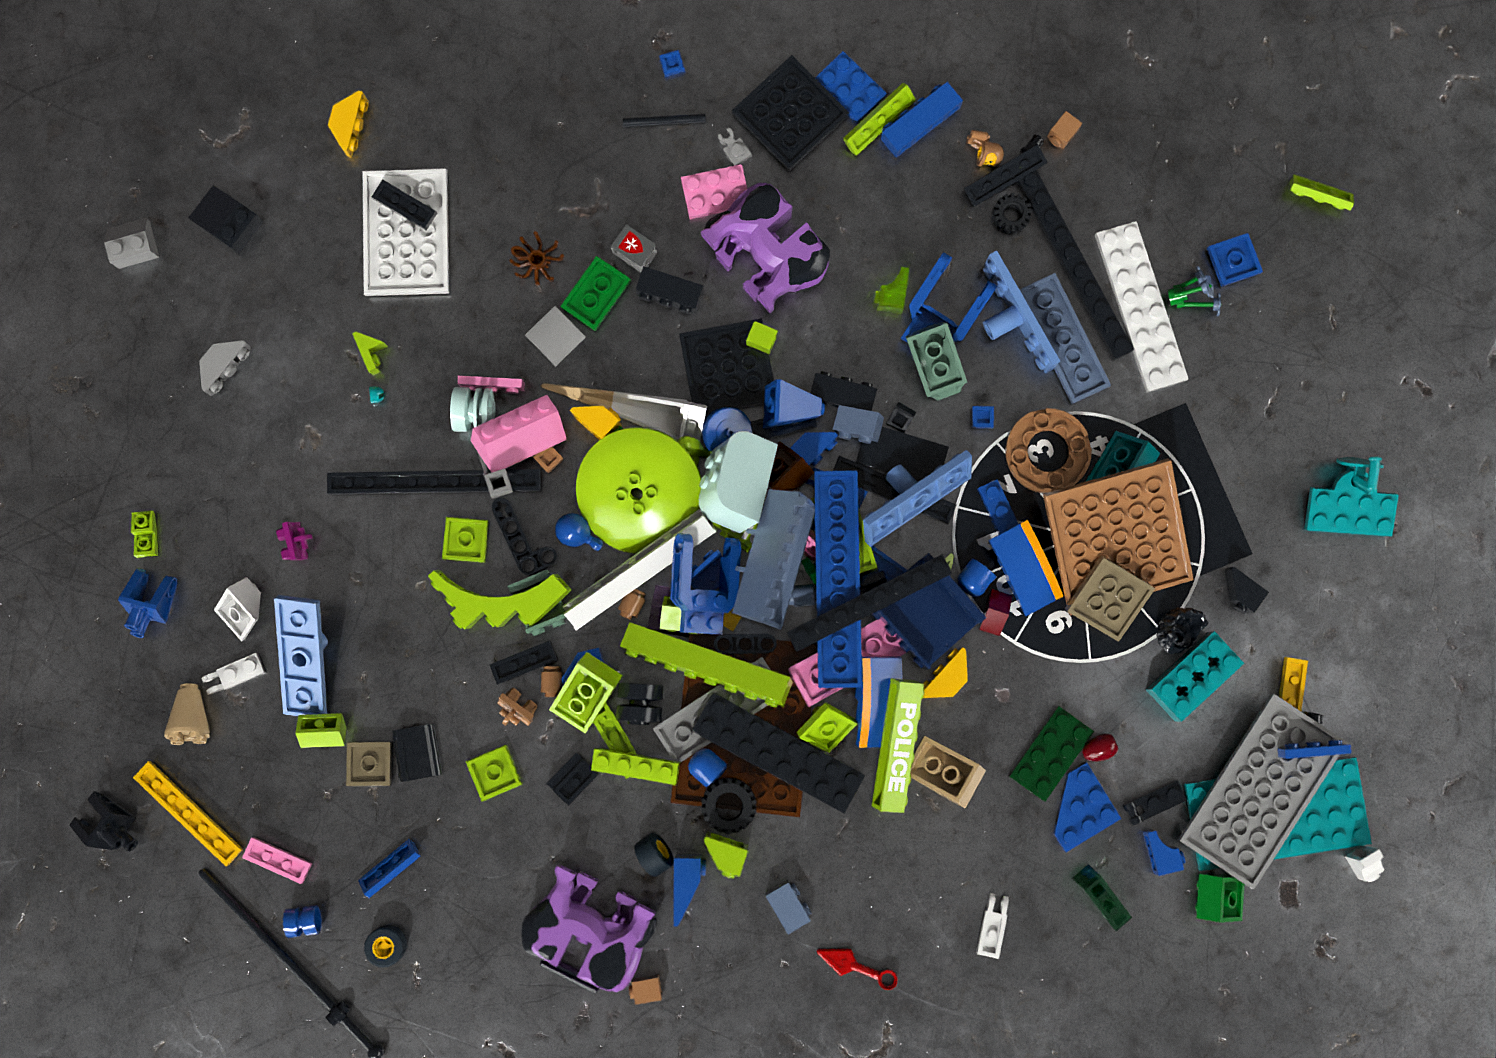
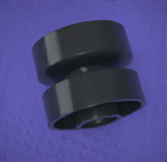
(638, 710)

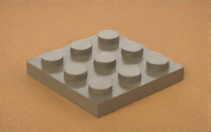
(1109, 598)

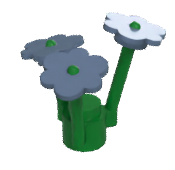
(1178, 293)

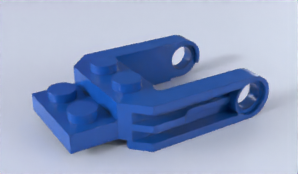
(925, 316)
(704, 609)

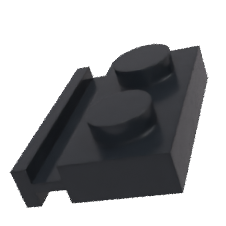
(572, 779)

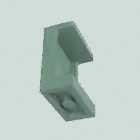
(554, 617)

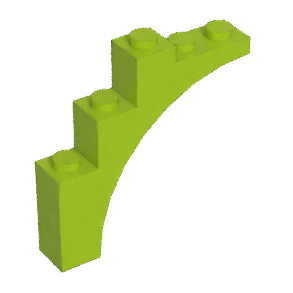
(499, 610)

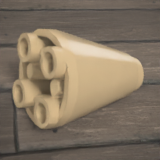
(187, 717)

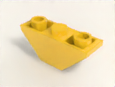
(347, 121)
(948, 678)

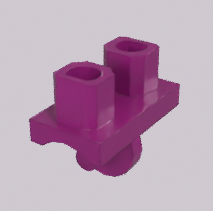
(295, 540)

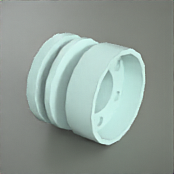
(470, 409)

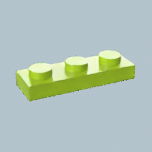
(1321, 192)

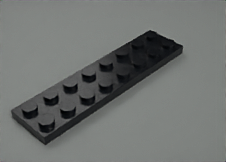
(778, 752)

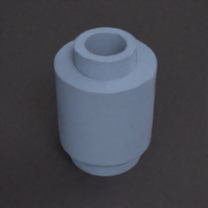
(803, 595)

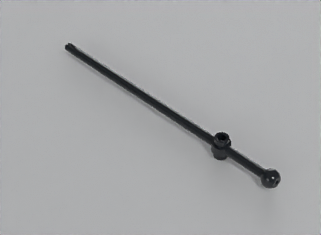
(338, 1012)

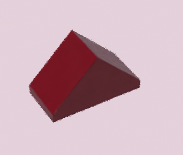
(996, 612)

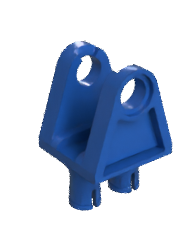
(143, 612)

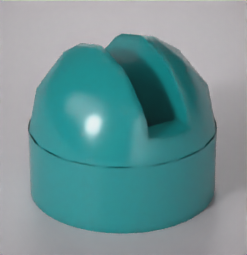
(376, 394)

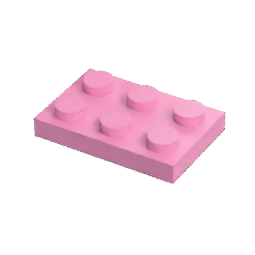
(713, 190)

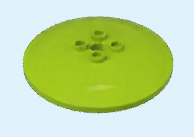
(643, 461)

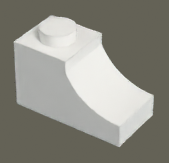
(1366, 863)

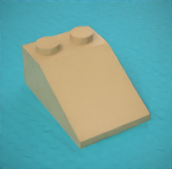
(946, 772)

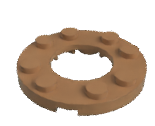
(1058, 422)

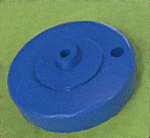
(722, 425)

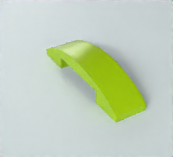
(612, 731)

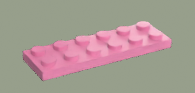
(874, 643)

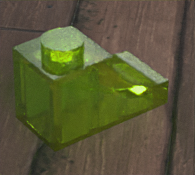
(892, 296)

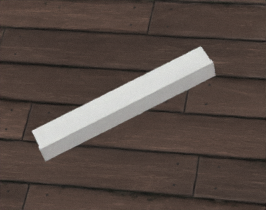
(634, 571)

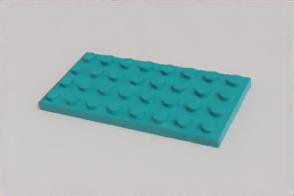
(1330, 822)

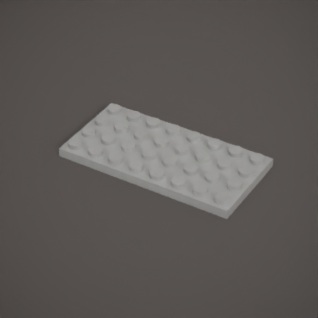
(1259, 793)

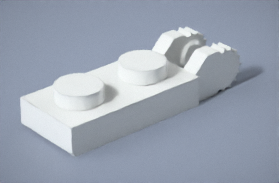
(236, 673)
(992, 928)

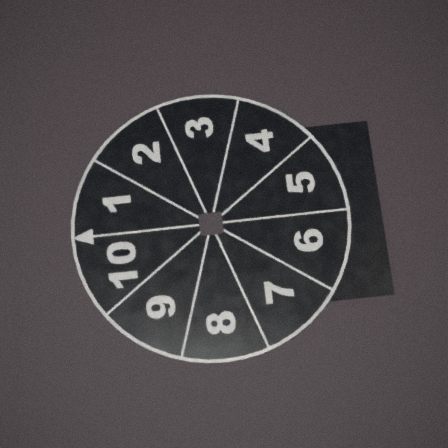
(1207, 517)

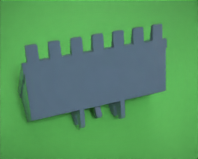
(774, 557)

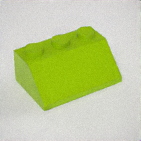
(727, 853)

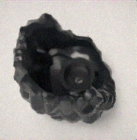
(1180, 629)

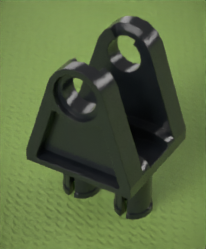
(112, 827)

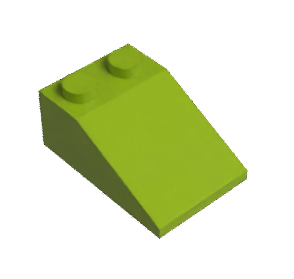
(585, 692)

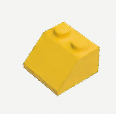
(597, 419)

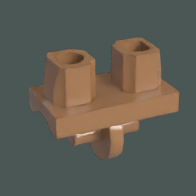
(524, 713)

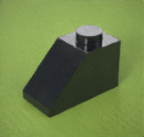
(1244, 591)

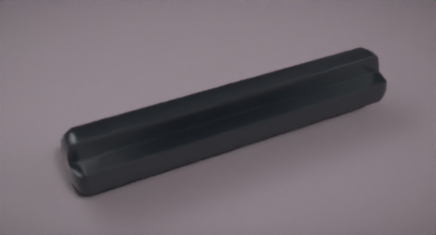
(568, 973)

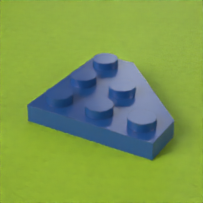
(1082, 809)

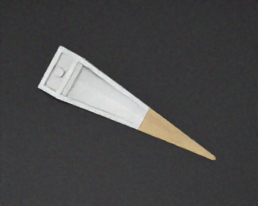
(663, 414)

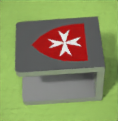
(634, 248)

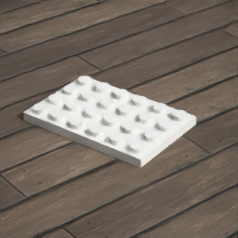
(397, 252)

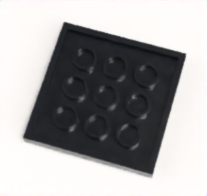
(790, 112)
(724, 368)

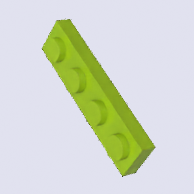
(875, 121)
(635, 766)

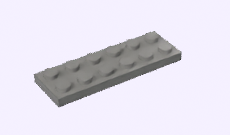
(677, 731)

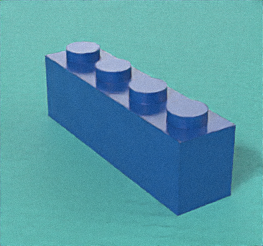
(921, 119)

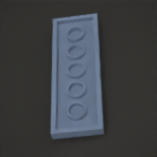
(1078, 366)

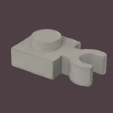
(735, 150)

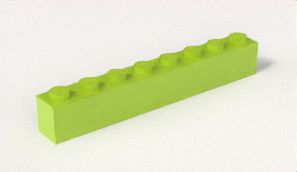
(706, 664)

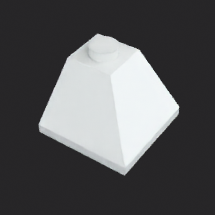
(240, 607)

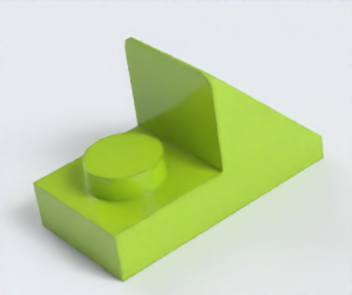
(368, 346)

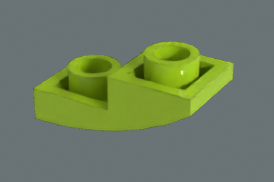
(145, 534)

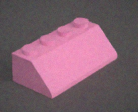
(518, 434)

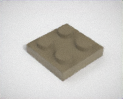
(369, 764)

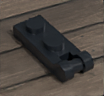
(1155, 802)

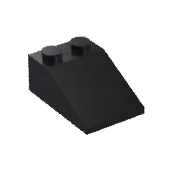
(226, 219)

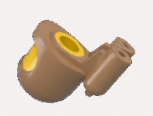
(988, 152)

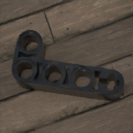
(520, 535)

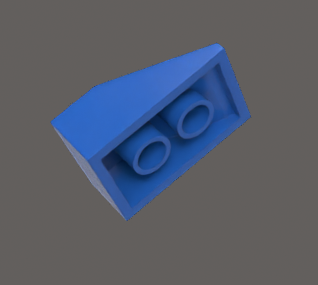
(687, 876)

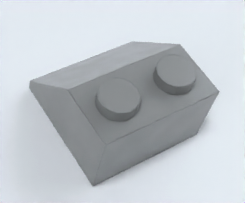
(130, 243)

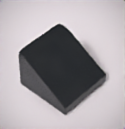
(901, 417)

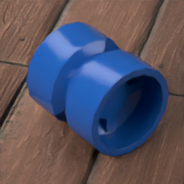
(299, 921)

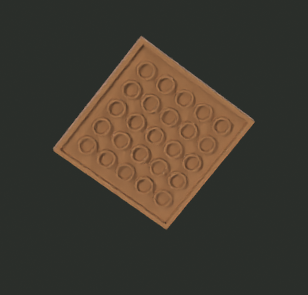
(1126, 519)

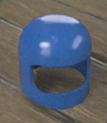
(975, 578)
(706, 766)

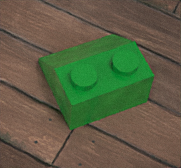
(1219, 898)

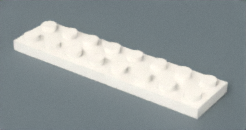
(1141, 306)

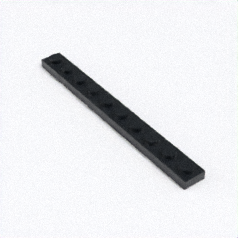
(1075, 266)
(426, 482)

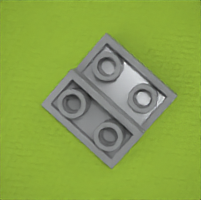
(555, 335)

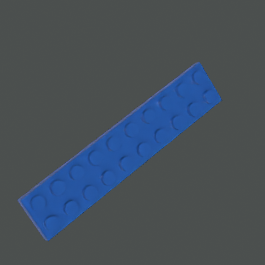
(837, 574)

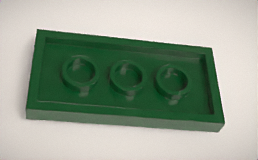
(1051, 753)

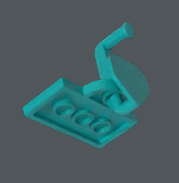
(1353, 502)

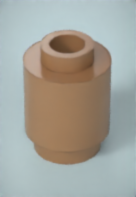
(632, 604)
(551, 681)

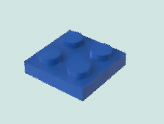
(1234, 259)

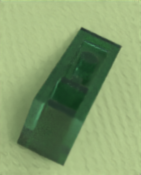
(1102, 897)

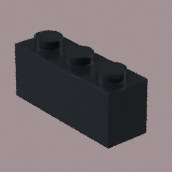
(669, 290)
(843, 391)

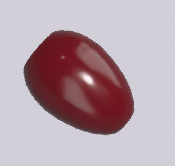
(1100, 748)

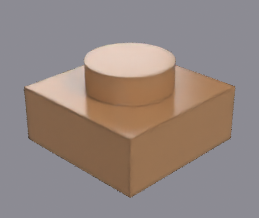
(548, 459)

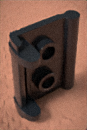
(417, 752)

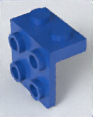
(708, 573)

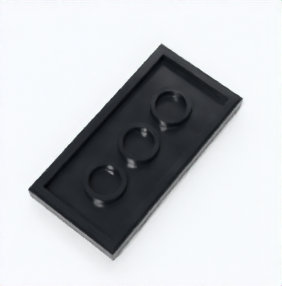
(896, 448)

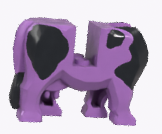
(752, 226)
(614, 940)

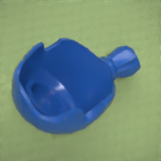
(574, 531)

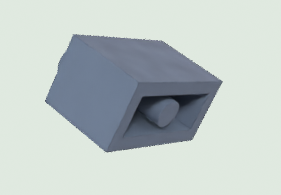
(858, 424)
(788, 906)

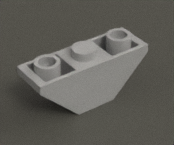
(221, 363)

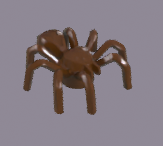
(536, 259)

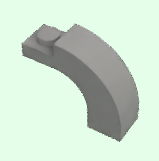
(497, 482)

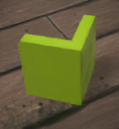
(762, 337)

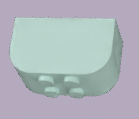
(737, 481)

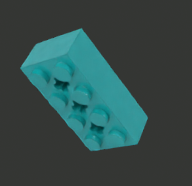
(1209, 677)

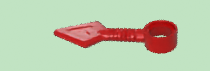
(844, 962)

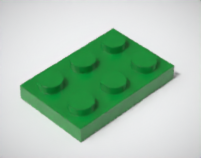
(595, 293)

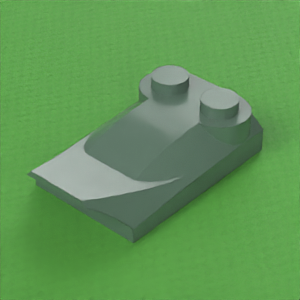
(937, 361)

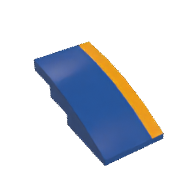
(1026, 567)
(873, 698)

